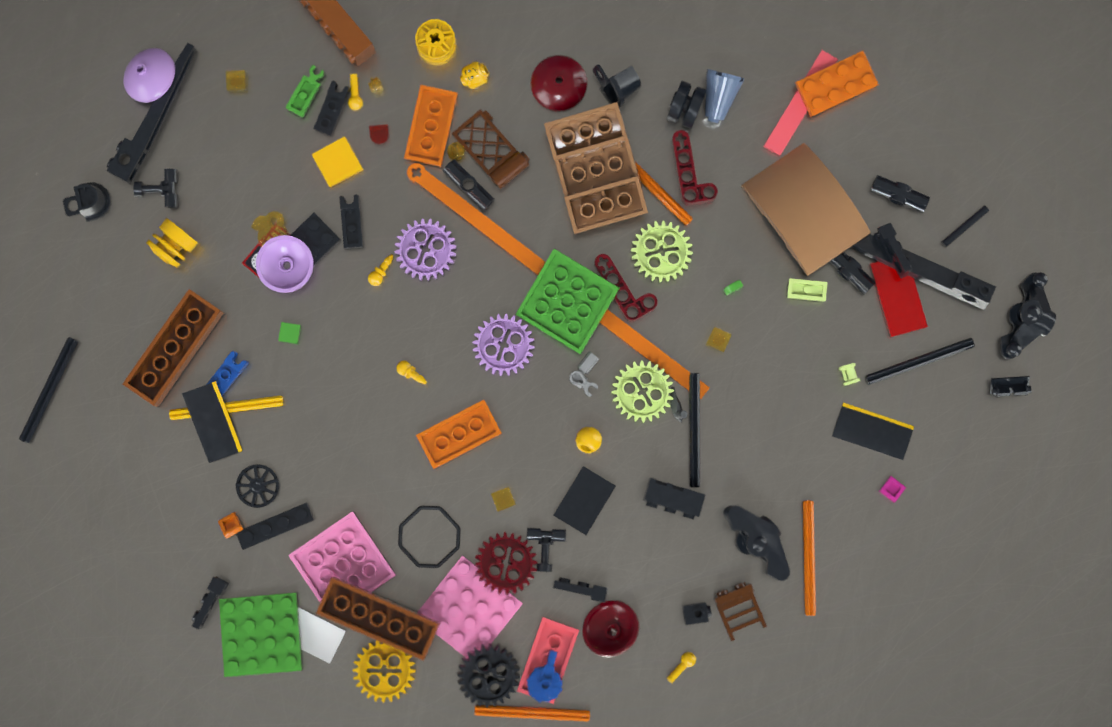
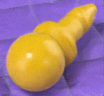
(376, 277)
(405, 369)

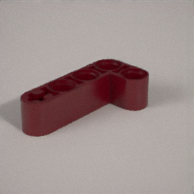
(688, 167)
(630, 302)

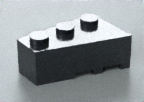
(673, 498)

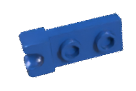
(228, 372)

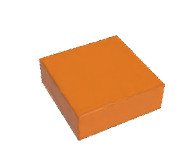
(230, 525)

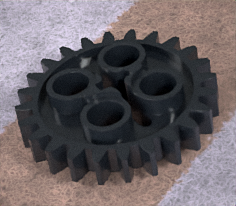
(494, 659)

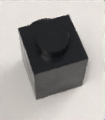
(696, 613)

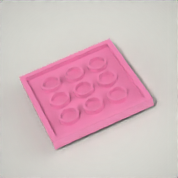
(343, 553)
(468, 610)

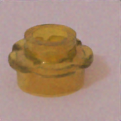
(376, 85)
(455, 151)

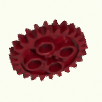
(489, 559)

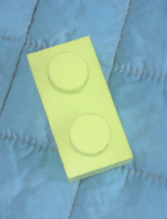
(807, 290)

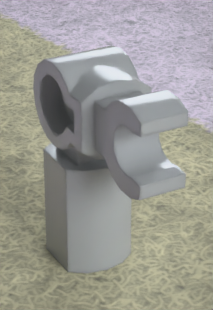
(585, 366)

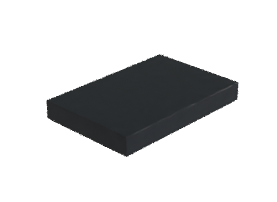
(584, 500)

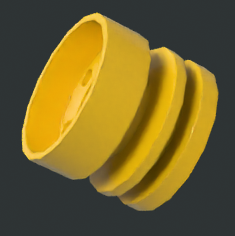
(437, 52)
(171, 243)

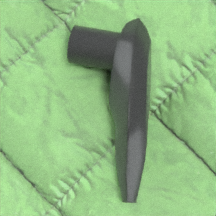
(676, 407)

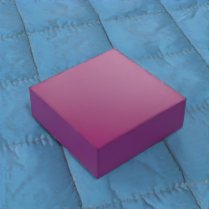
(892, 489)

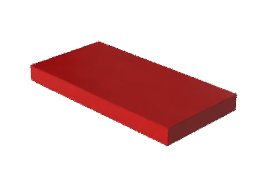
(898, 300)

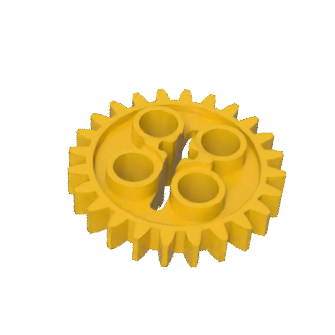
(383, 689)

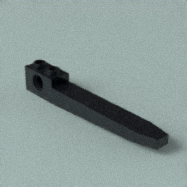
(146, 134)
(955, 284)

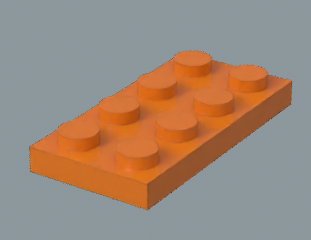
(836, 83)
(430, 125)
(458, 434)

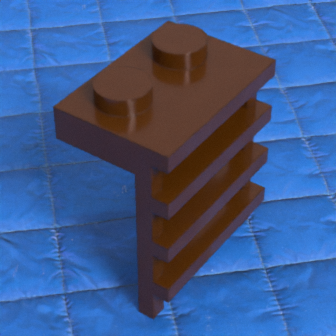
(728, 599)

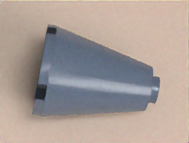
(720, 94)

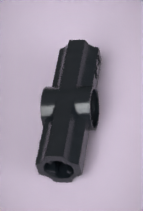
(460, 176)
(900, 193)
(853, 272)

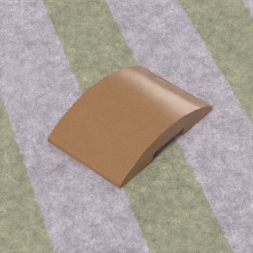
(596, 168)
(807, 208)

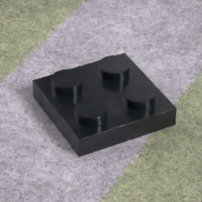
(317, 237)

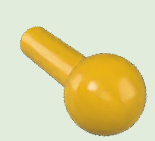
(355, 101)
(688, 659)

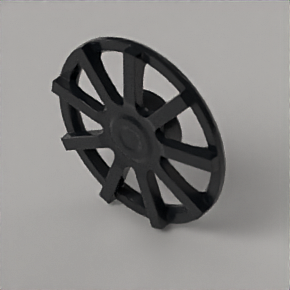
(257, 486)

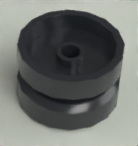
(686, 104)

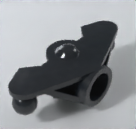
(1029, 318)
(760, 539)

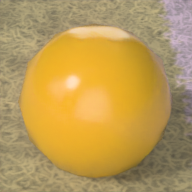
(588, 439)

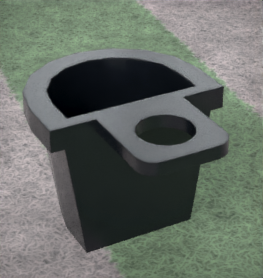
(619, 86)
(92, 201)

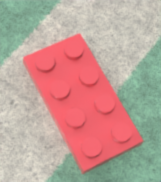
(549, 637)

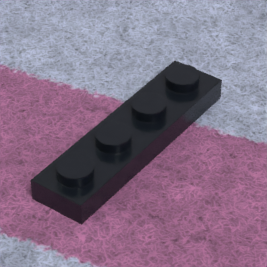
(275, 526)

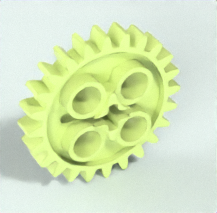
(657, 235)
(658, 382)

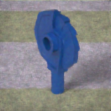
(544, 682)

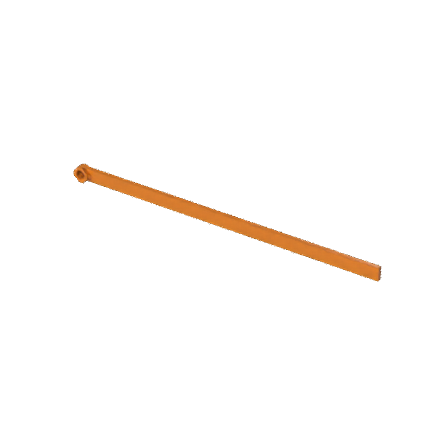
(536, 264)

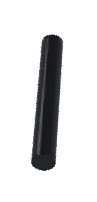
(966, 225)

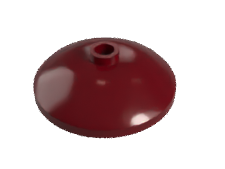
(561, 95)
(601, 624)

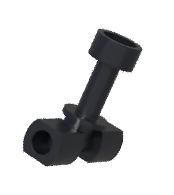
(166, 188)
(545, 538)

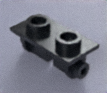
(1009, 385)

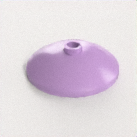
(149, 75)
(271, 263)

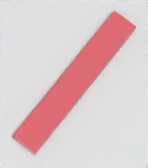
(795, 111)

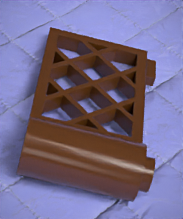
(504, 169)

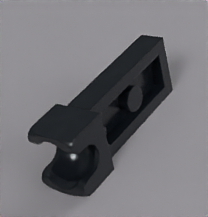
(331, 109)
(351, 223)
(886, 237)
(217, 588)
(597, 593)

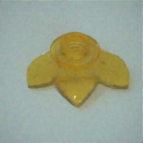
(267, 229)

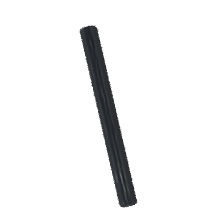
(920, 361)
(48, 390)
(694, 411)

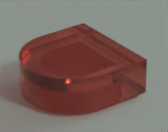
(379, 134)

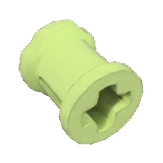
(849, 374)

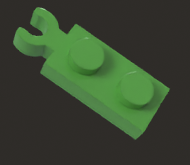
(305, 93)

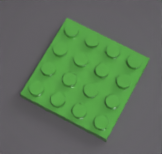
(567, 301)
(260, 634)

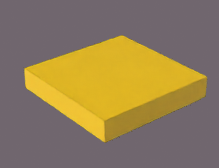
(337, 162)

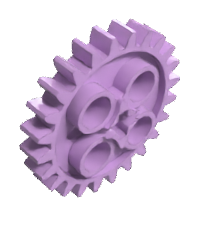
(441, 256)
(487, 339)

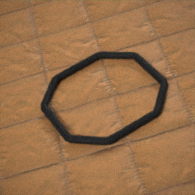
(445, 558)

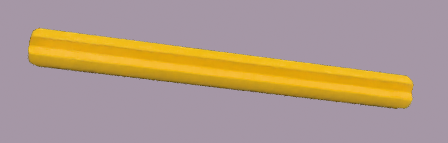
(235, 406)

